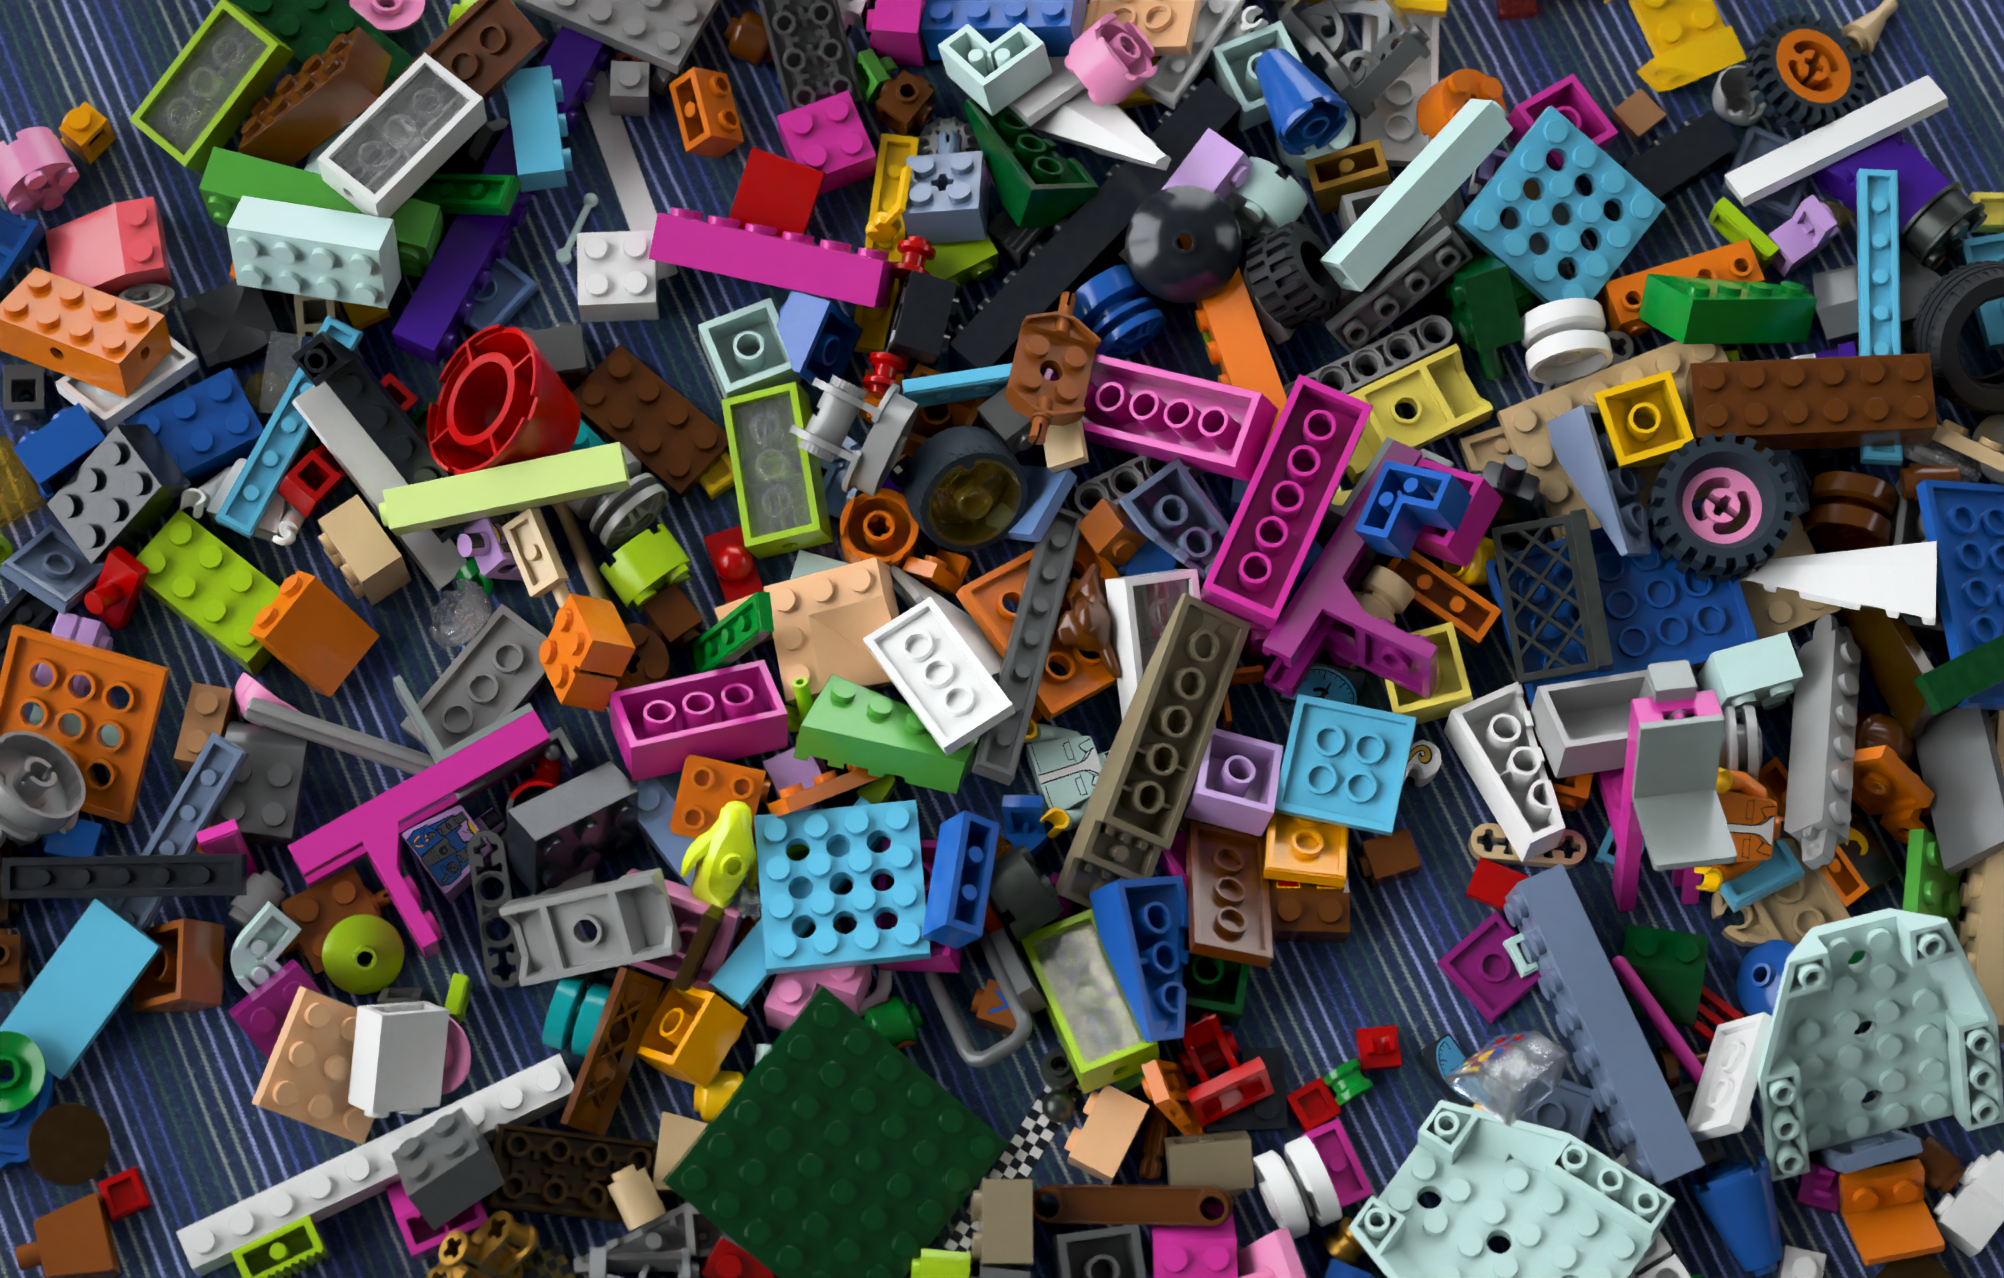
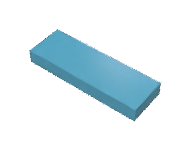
(957, 385)

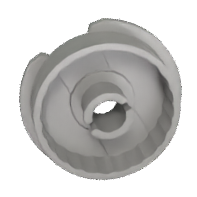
(883, 445)
(37, 788)

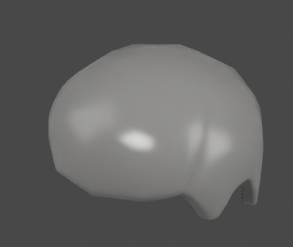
(1733, 100)

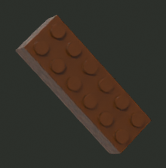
(1815, 401)

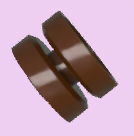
(1850, 511)

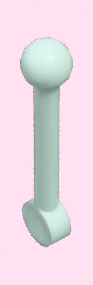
(564, 254)

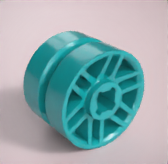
(574, 1014)

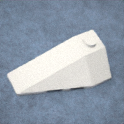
(914, 592)

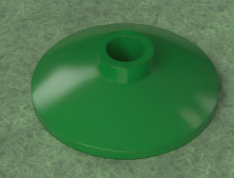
(29, 1071)

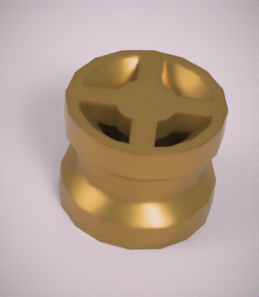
(1344, 1244)

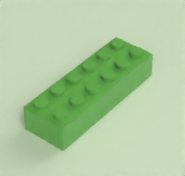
(234, 175)

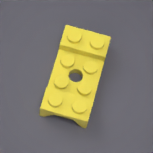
(1437, 391)

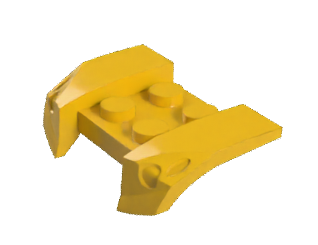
(1685, 41)

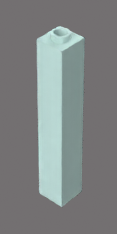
(1416, 194)

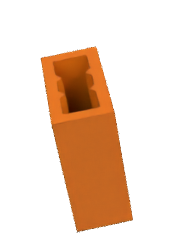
(313, 633)

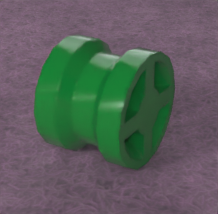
(1348, 1082)

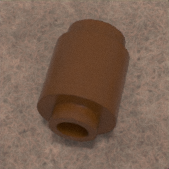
(1940, 1164)

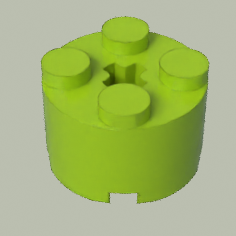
(647, 567)

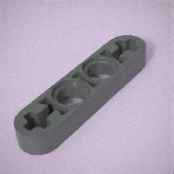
(489, 909)

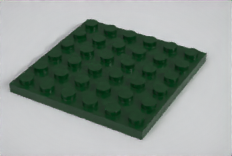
(835, 1153)

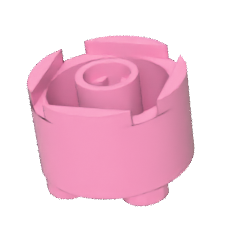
(1111, 60)
(35, 171)

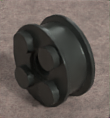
(1942, 224)

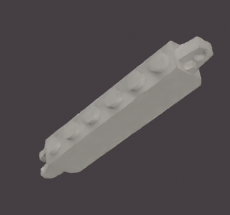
(1823, 742)

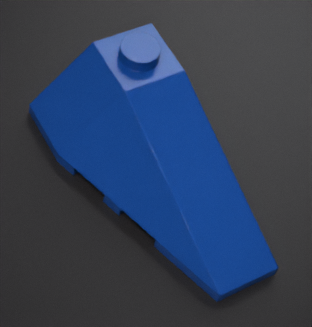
(1144, 939)

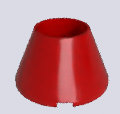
(500, 405)

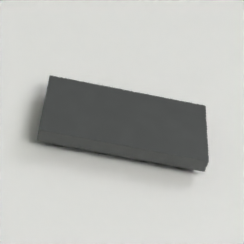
(809, 50)
(1968, 784)

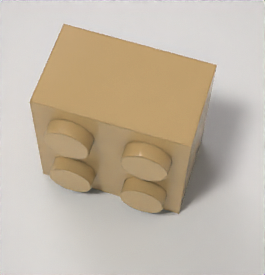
(363, 548)

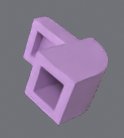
(1803, 235)

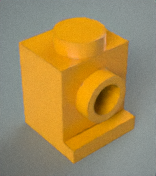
(81, 127)

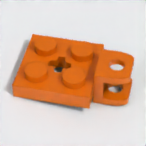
(1890, 788)

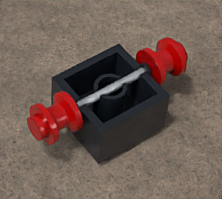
(917, 319)

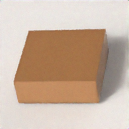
(1638, 115)

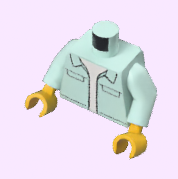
(1063, 771)

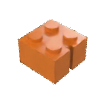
(586, 639)

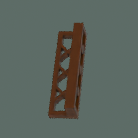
(611, 1052)

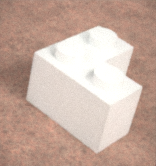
(1976, 1207)

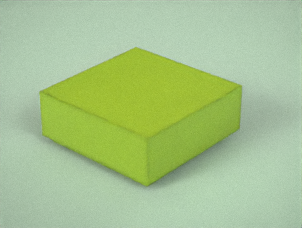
(458, 996)

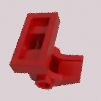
(1209, 1049)

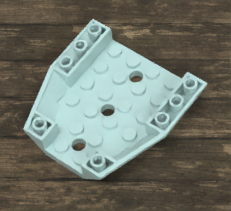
(1925, 1052)
(1535, 1185)

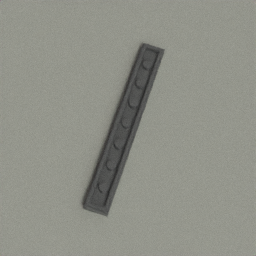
(1029, 645)

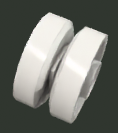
(1565, 340)
(1297, 1188)

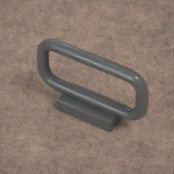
(1017, 987)

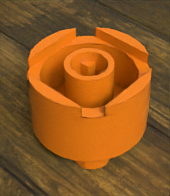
(1450, 95)
(865, 517)

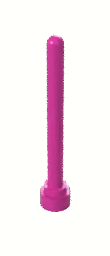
(1658, 1018)

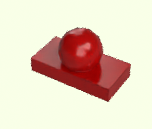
(733, 564)

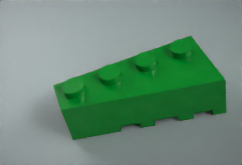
(1727, 310)

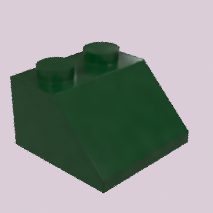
(1669, 967)

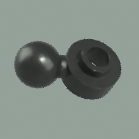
(1058, 1103)

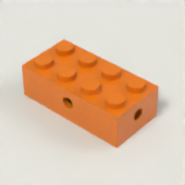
(82, 332)

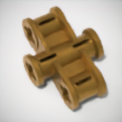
(489, 1250)

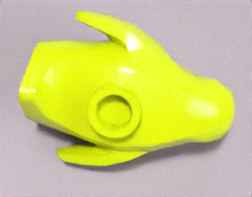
(723, 857)

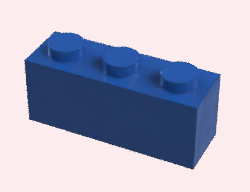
(960, 880)

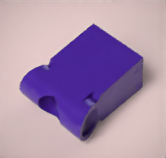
(1916, 175)

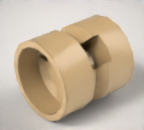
(1384, 593)

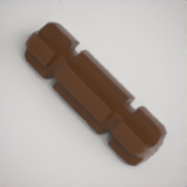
(1153, 1144)

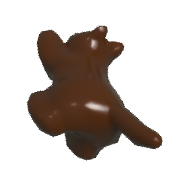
(1088, 622)

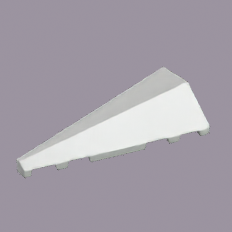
(1102, 130)
(1880, 577)

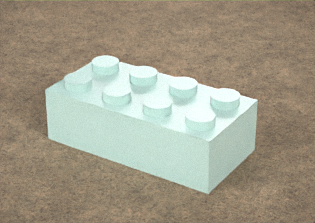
(314, 251)

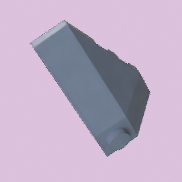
(1608, 490)

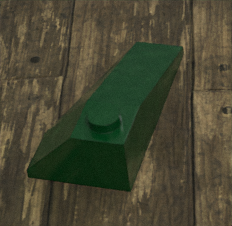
(1027, 172)

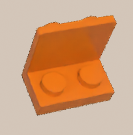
(1888, 1212)

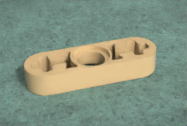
(1496, 855)

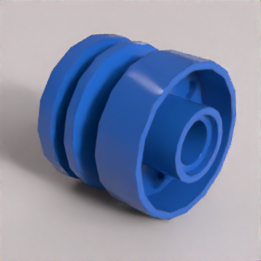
(1117, 313)

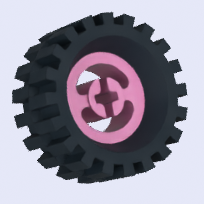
(1742, 478)

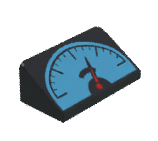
(1330, 683)
(1441, 1059)

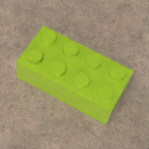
(209, 588)

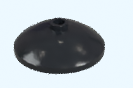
(1179, 273)

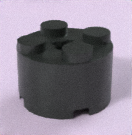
(1021, 895)

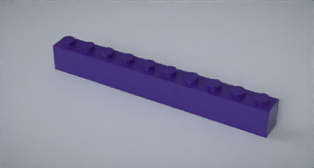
(475, 241)

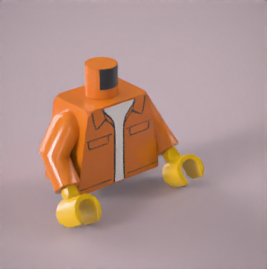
(1751, 825)

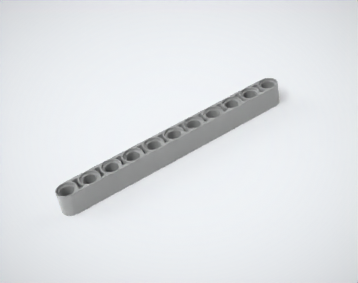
(1341, 372)

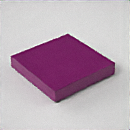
(1485, 970)

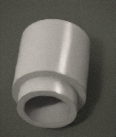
(259, 891)

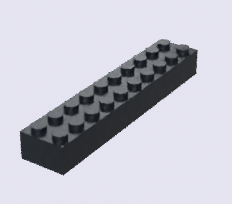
(1091, 237)

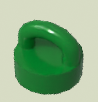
(471, 571)

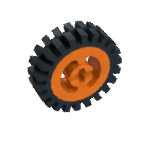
(1780, 64)

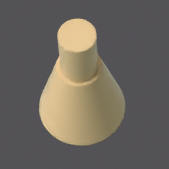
(1868, 28)

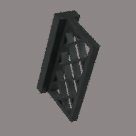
(1587, 592)

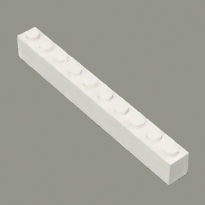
(368, 1167)

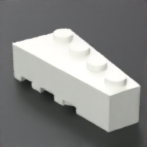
(1508, 768)

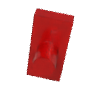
(117, 588)

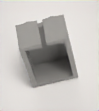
(1587, 721)

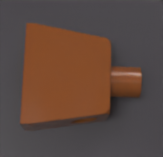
(73, 1242)

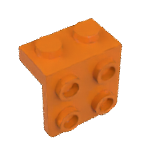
(708, 786)

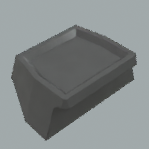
(1839, 300)

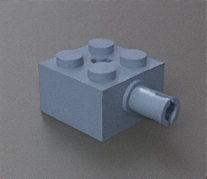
(948, 194)

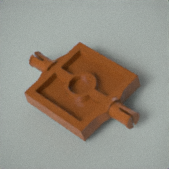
(323, 907)

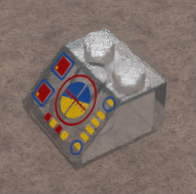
(1510, 1074)

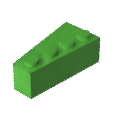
(881, 735)

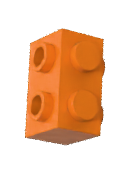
(706, 112)

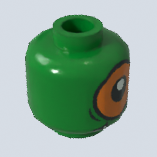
(895, 1021)

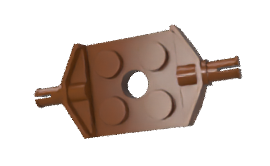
(1056, 343)

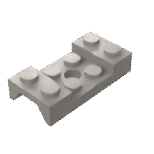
(630, 919)

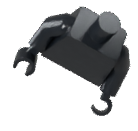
(1520, 498)

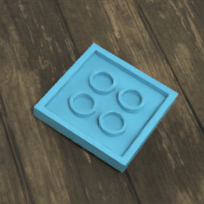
(1344, 764)

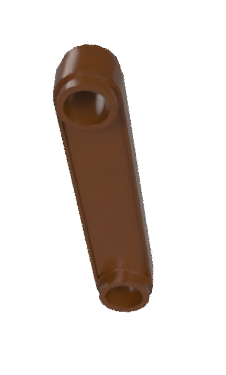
(1132, 1204)

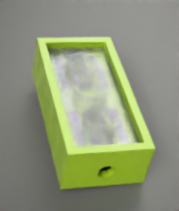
(211, 85)
(774, 479)
(1086, 1002)

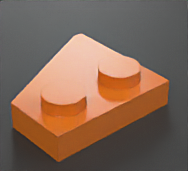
(1166, 1086)

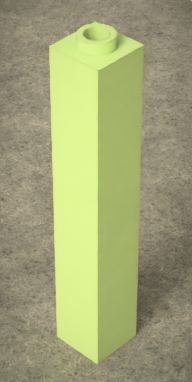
(505, 489)

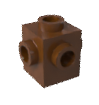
(905, 103)

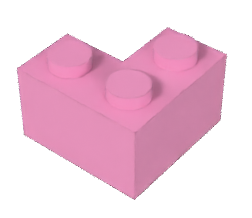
(794, 989)

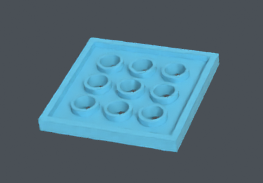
(1608, 183)
(867, 942)

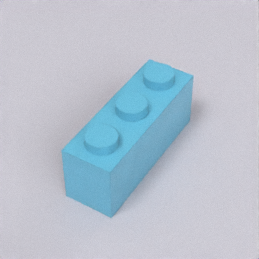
(538, 129)

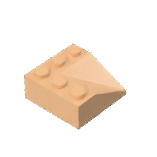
(824, 622)

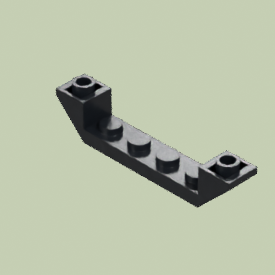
(375, 410)

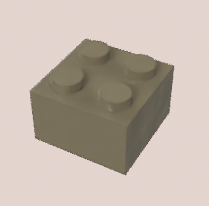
(1005, 1224)

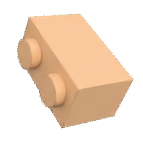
(1106, 1133)

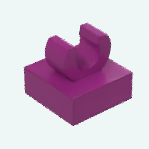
(1818, 1189)

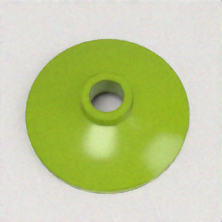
(351, 938)

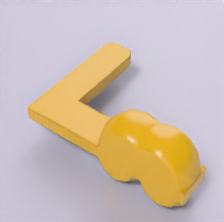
(886, 224)

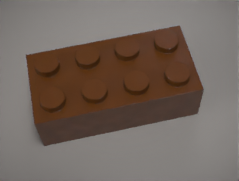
(316, 100)

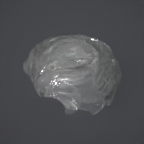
(460, 614)

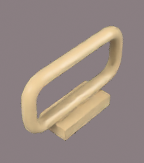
(539, 558)

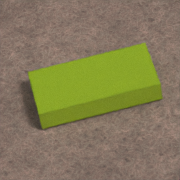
(1737, 227)

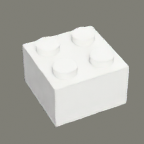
(617, 276)

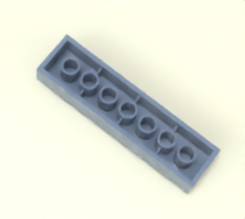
(1601, 1028)

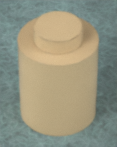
(635, 1197)

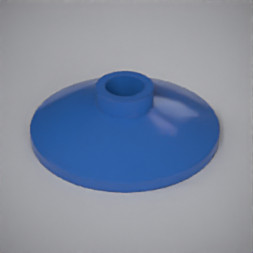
(1753, 992)

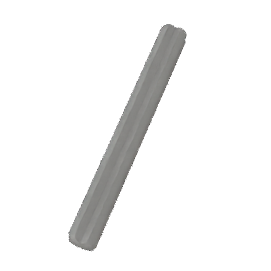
(337, 736)

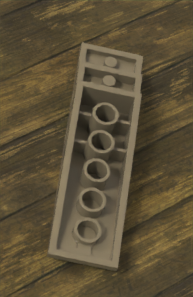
(1155, 751)

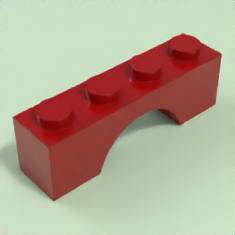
(319, 471)

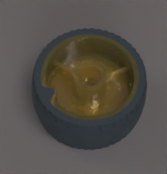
(965, 488)

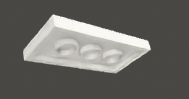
(939, 676)

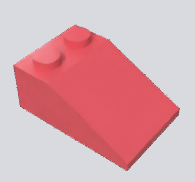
(112, 247)

